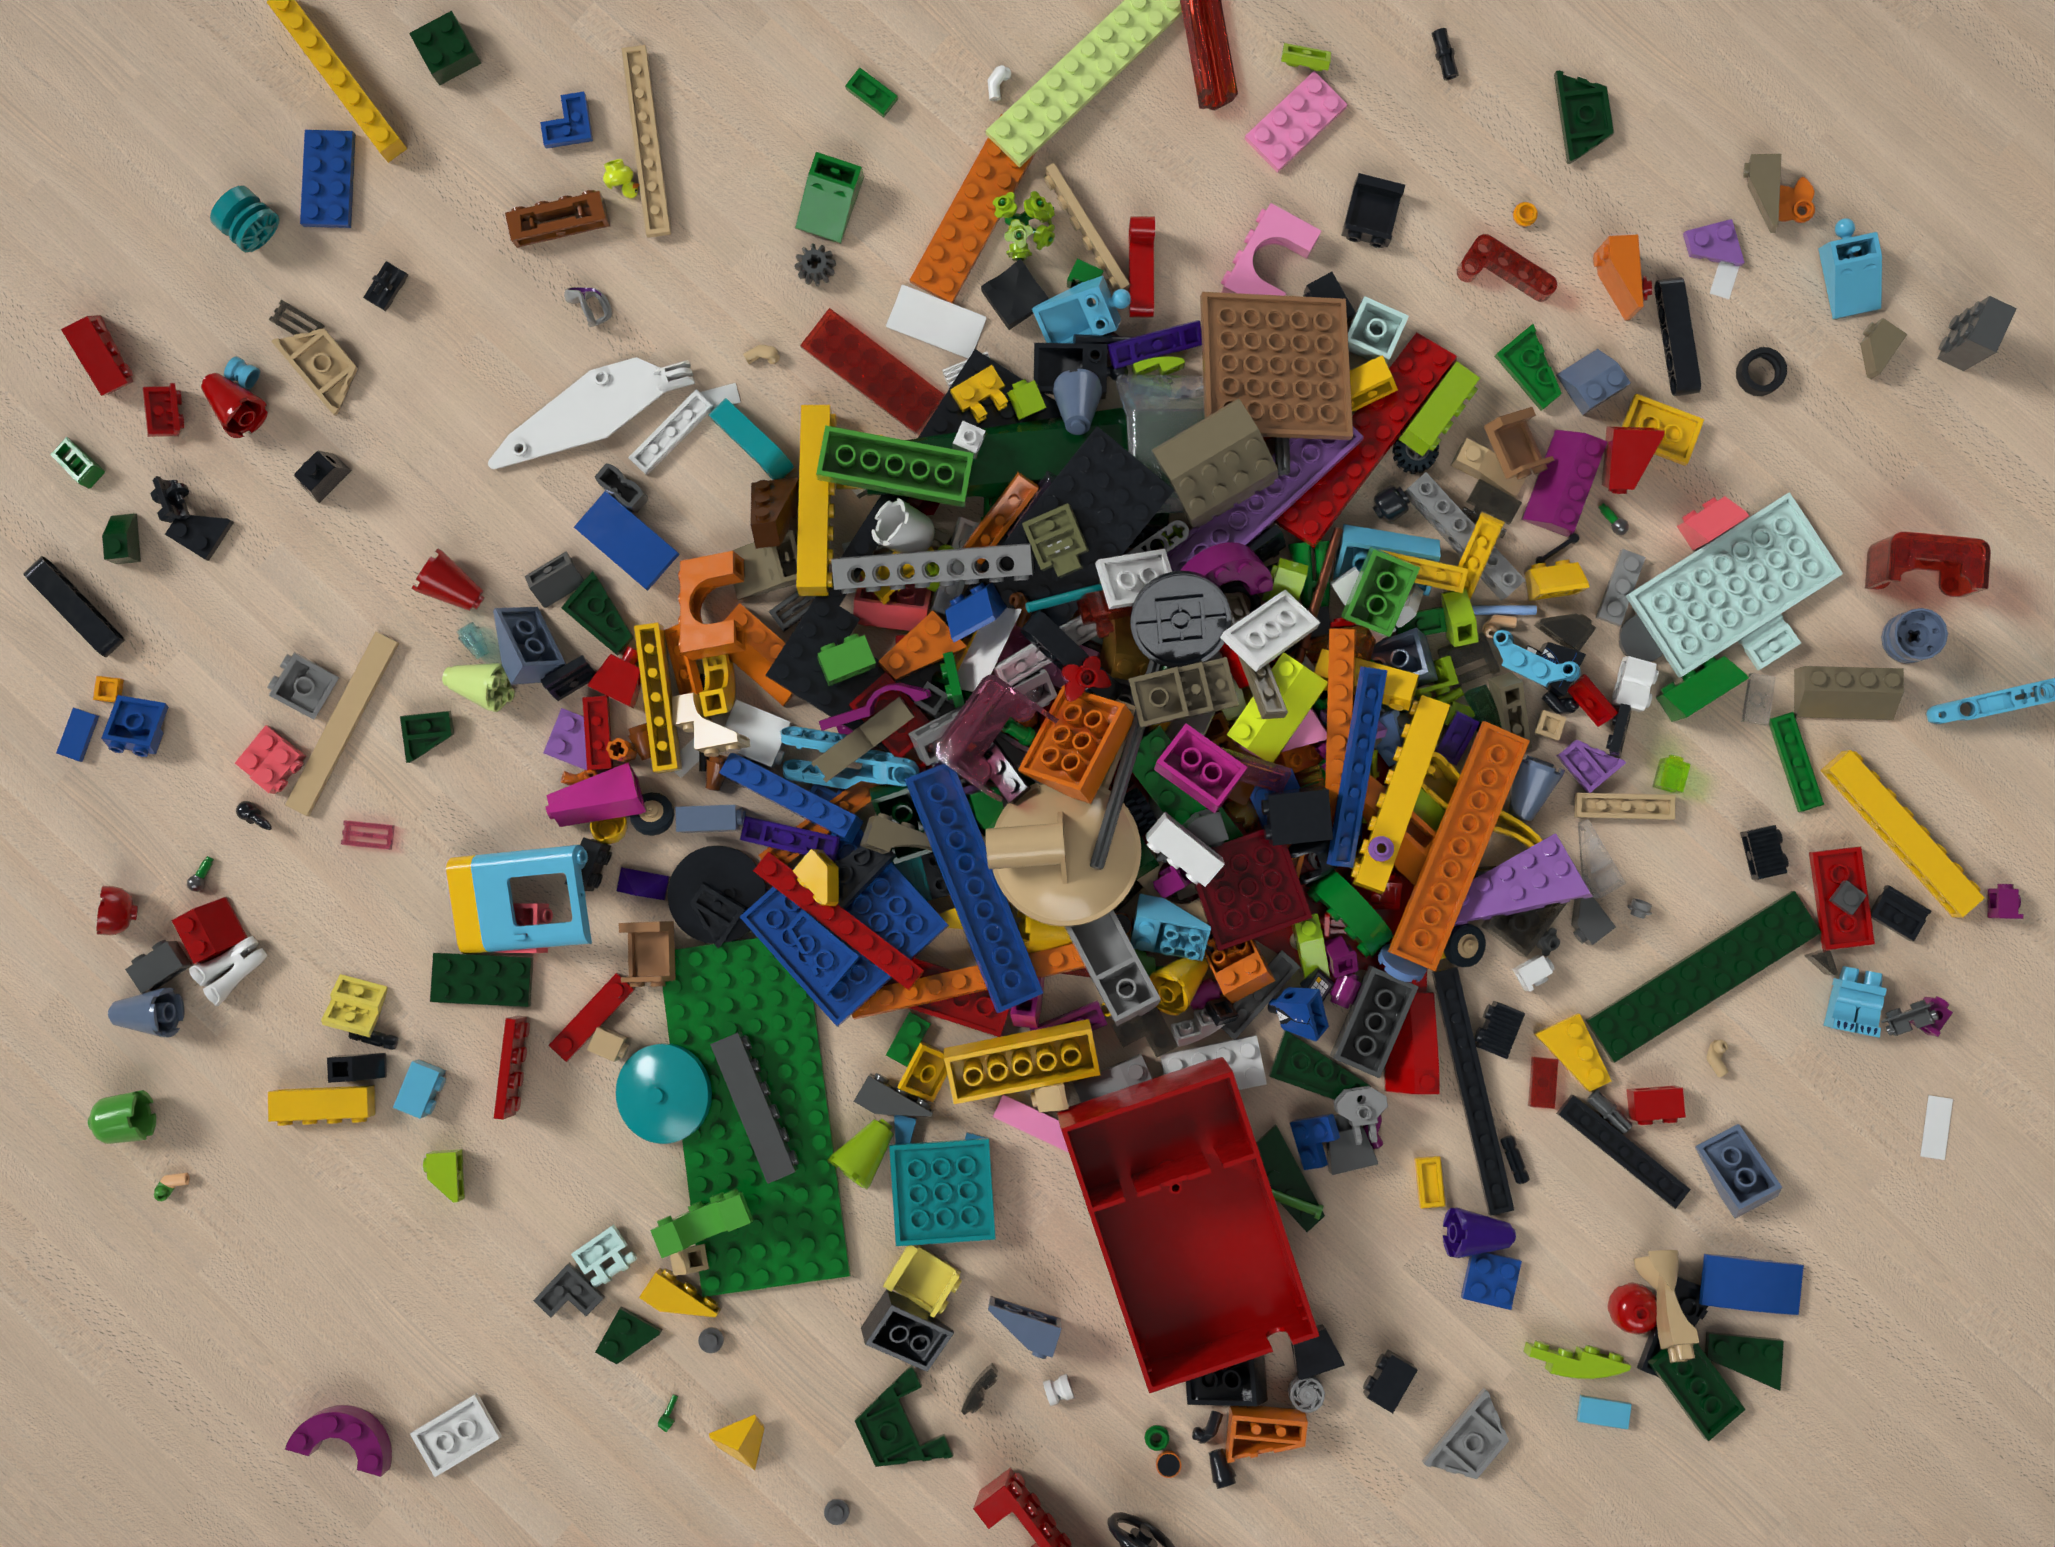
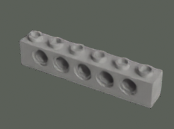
(1457, 530)

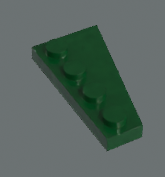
(1286, 1175)

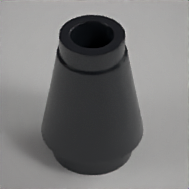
(1221, 1471)

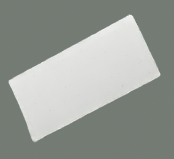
(936, 321)
(986, 649)

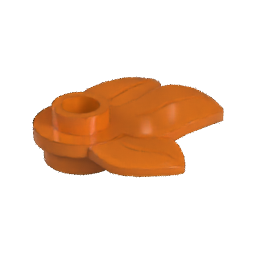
(1794, 198)

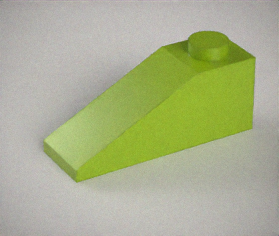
(1310, 946)

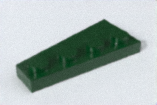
(1310, 1070)

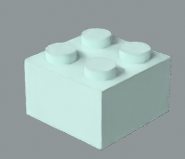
(1375, 330)

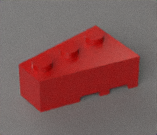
(98, 354)

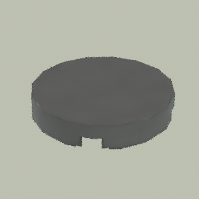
(1637, 641)

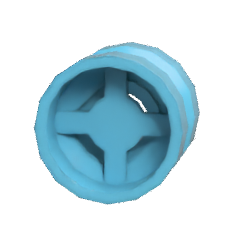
(239, 371)

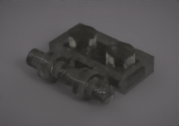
(1492, 501)

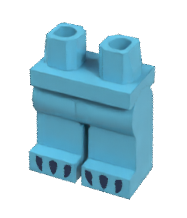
(1856, 1005)

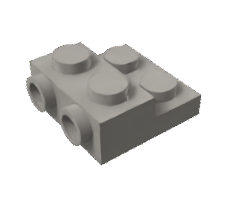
(302, 685)

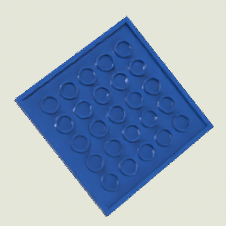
(886, 907)

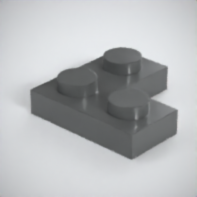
(569, 1286)

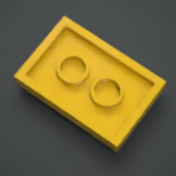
(1679, 427)

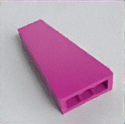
(598, 798)

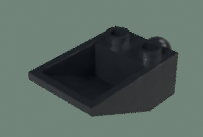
(1056, 358)

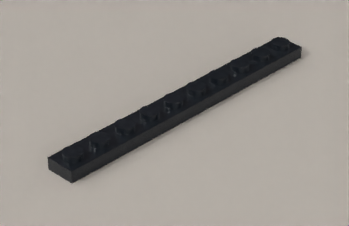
(1473, 1091)

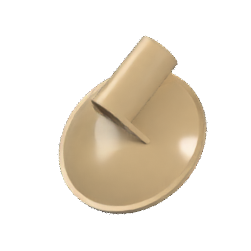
(1045, 855)

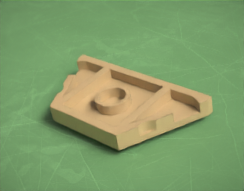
(320, 364)

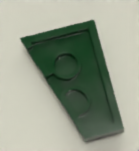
(1748, 1355)

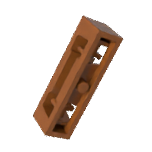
(526, 232)

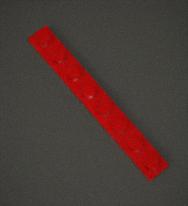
(840, 923)

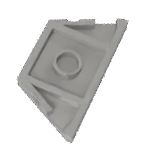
(1471, 1440)

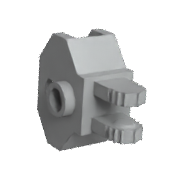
(1361, 1112)

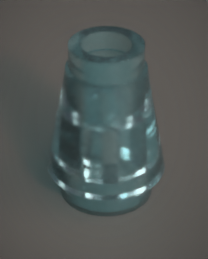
(473, 640)

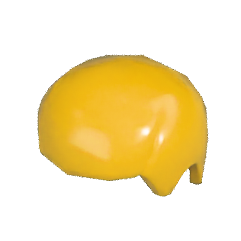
(609, 830)

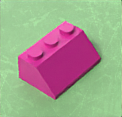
(1200, 768)

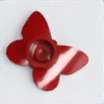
(1084, 677)

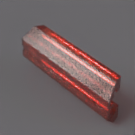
(1209, 53)

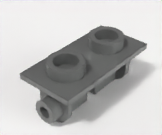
(1919, 1012)

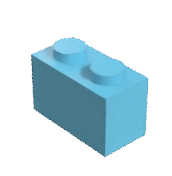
(420, 1089)

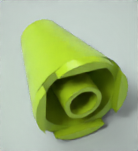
(863, 1153)

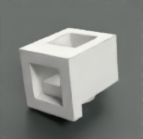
(1534, 972)

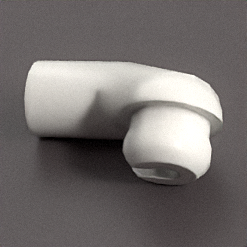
(995, 79)

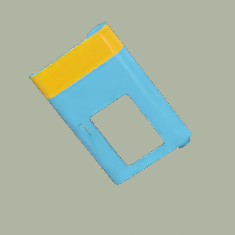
(485, 905)

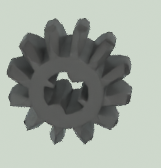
(823, 268)

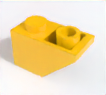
(820, 876)

